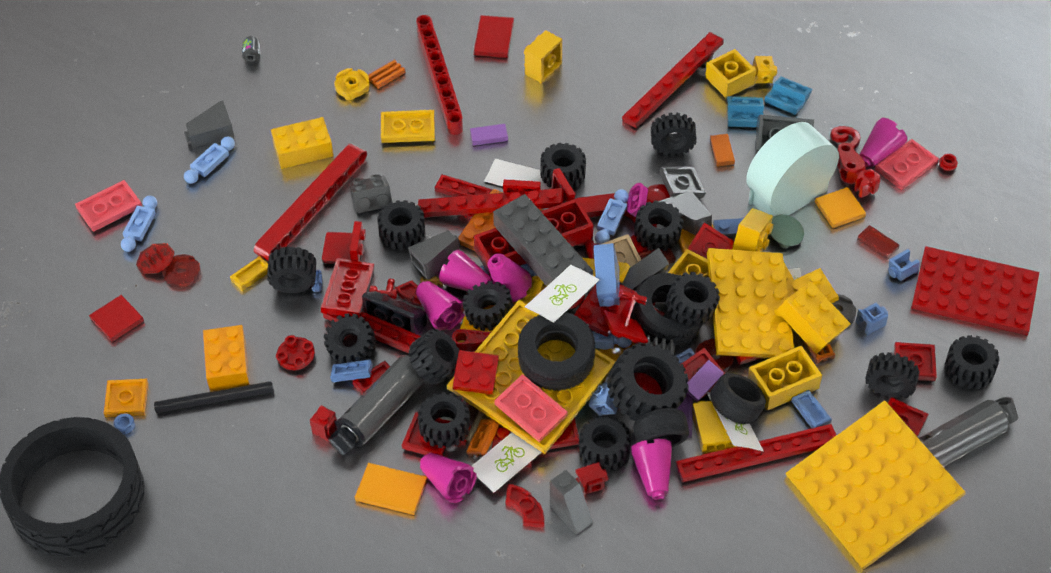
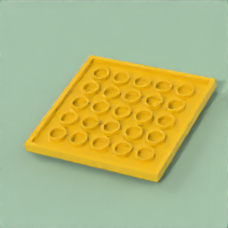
(504, 342)
(875, 484)

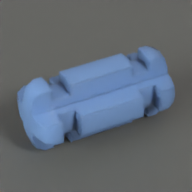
(318, 283)

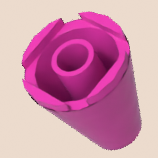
(882, 142)
(462, 272)
(511, 275)
(440, 306)
(653, 465)
(448, 476)

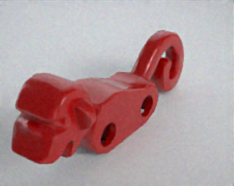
(852, 164)

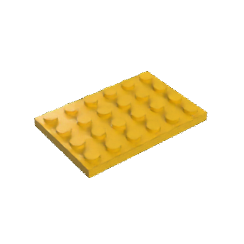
(750, 293)

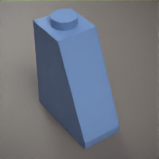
(608, 274)

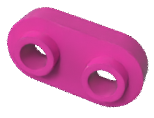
(637, 198)

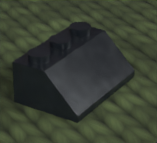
(394, 311)

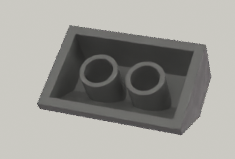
(770, 125)

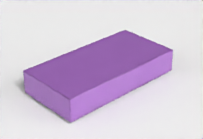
(489, 134)
(703, 380)

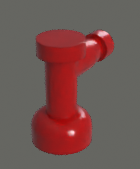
(390, 291)

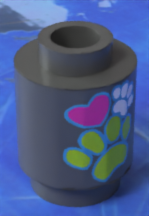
(250, 49)

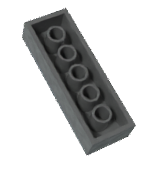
(536, 239)

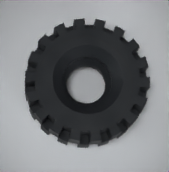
(673, 143)
(483, 296)
(343, 328)
(892, 375)

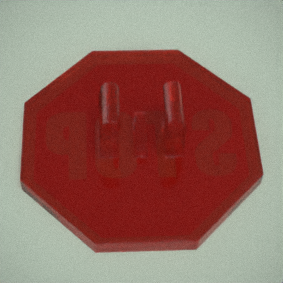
(155, 258)

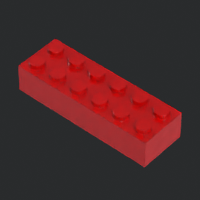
(567, 218)

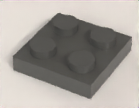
(682, 180)

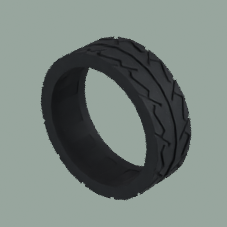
(55, 440)

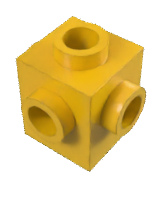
(764, 69)

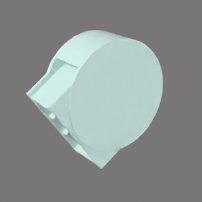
(791, 170)

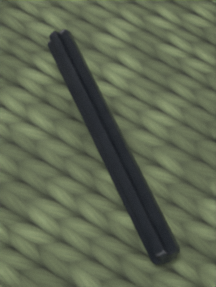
(213, 397)

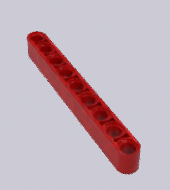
(439, 75)
(311, 201)

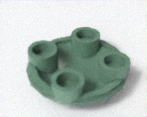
(787, 231)

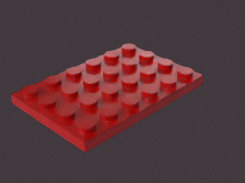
(976, 290)

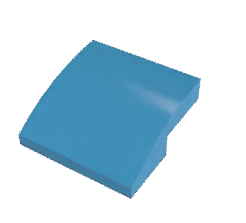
(788, 95)
(744, 111)

